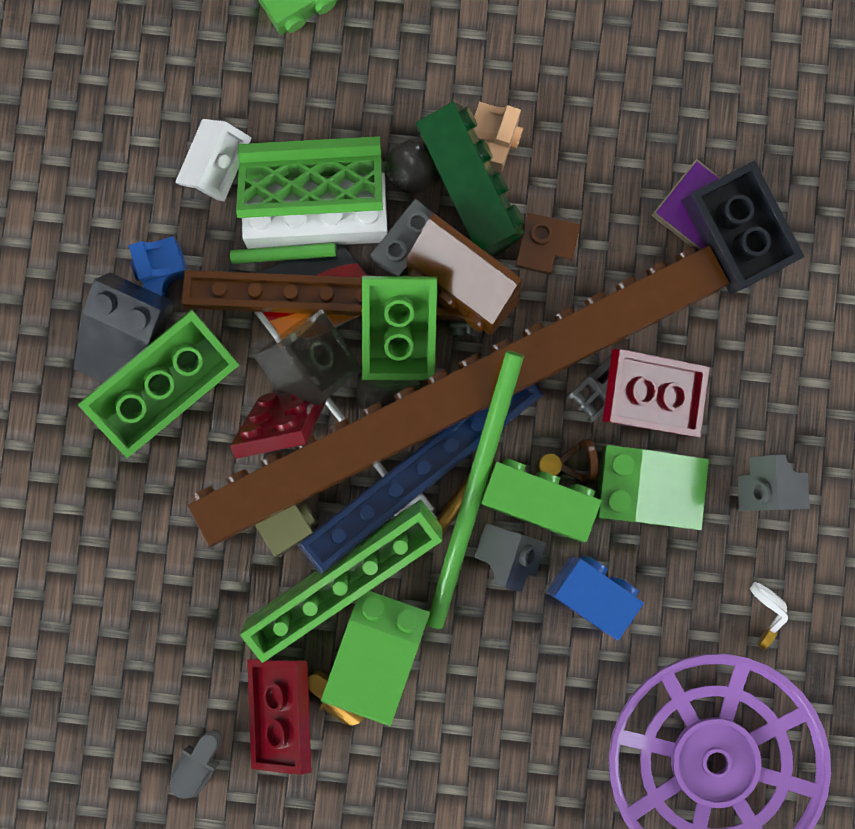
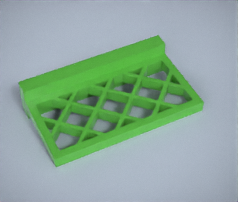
(309, 162)

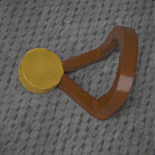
(553, 464)

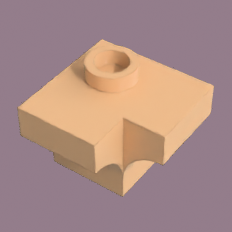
(499, 130)

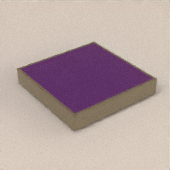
(672, 211)

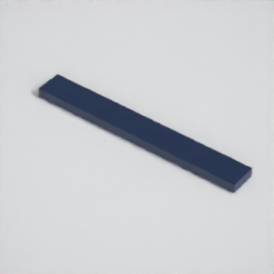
(403, 485)

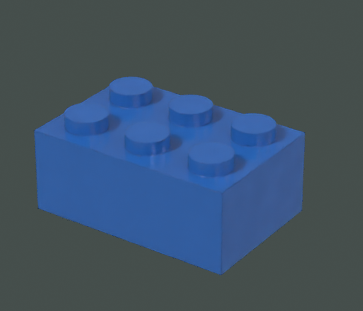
(592, 595)

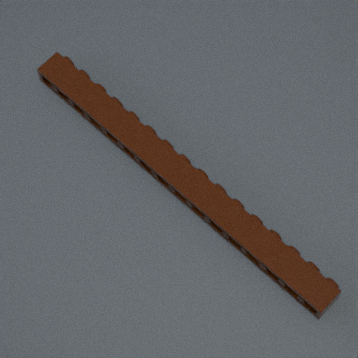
(453, 397)

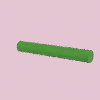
(283, 253)

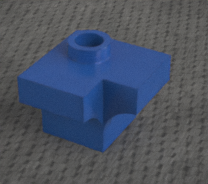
(158, 264)

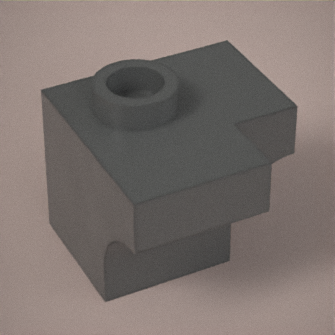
(772, 486)
(510, 556)

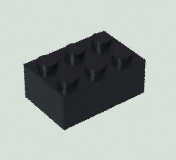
(743, 227)

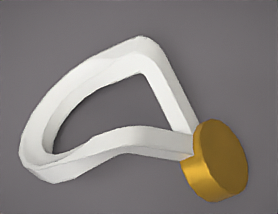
(775, 603)

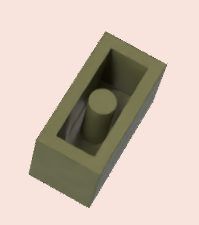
(288, 528)

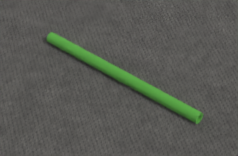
(475, 488)

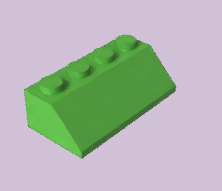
(158, 384)

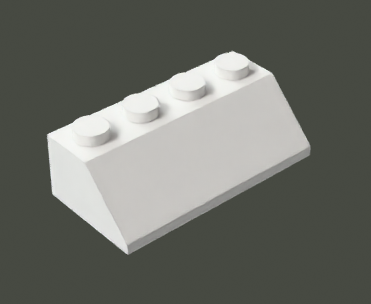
(341, 228)

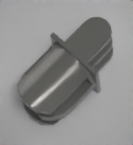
(597, 389)
(195, 766)

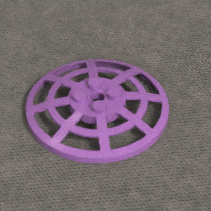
(724, 736)

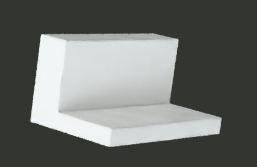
(213, 158)

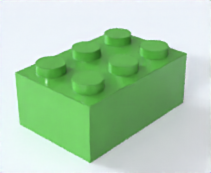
(541, 500)

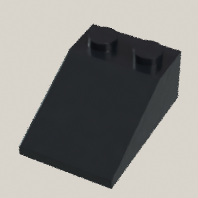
(117, 325)

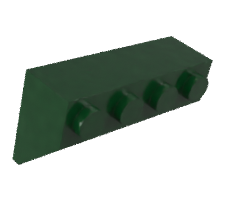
(471, 179)

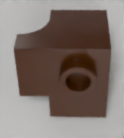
(546, 241)

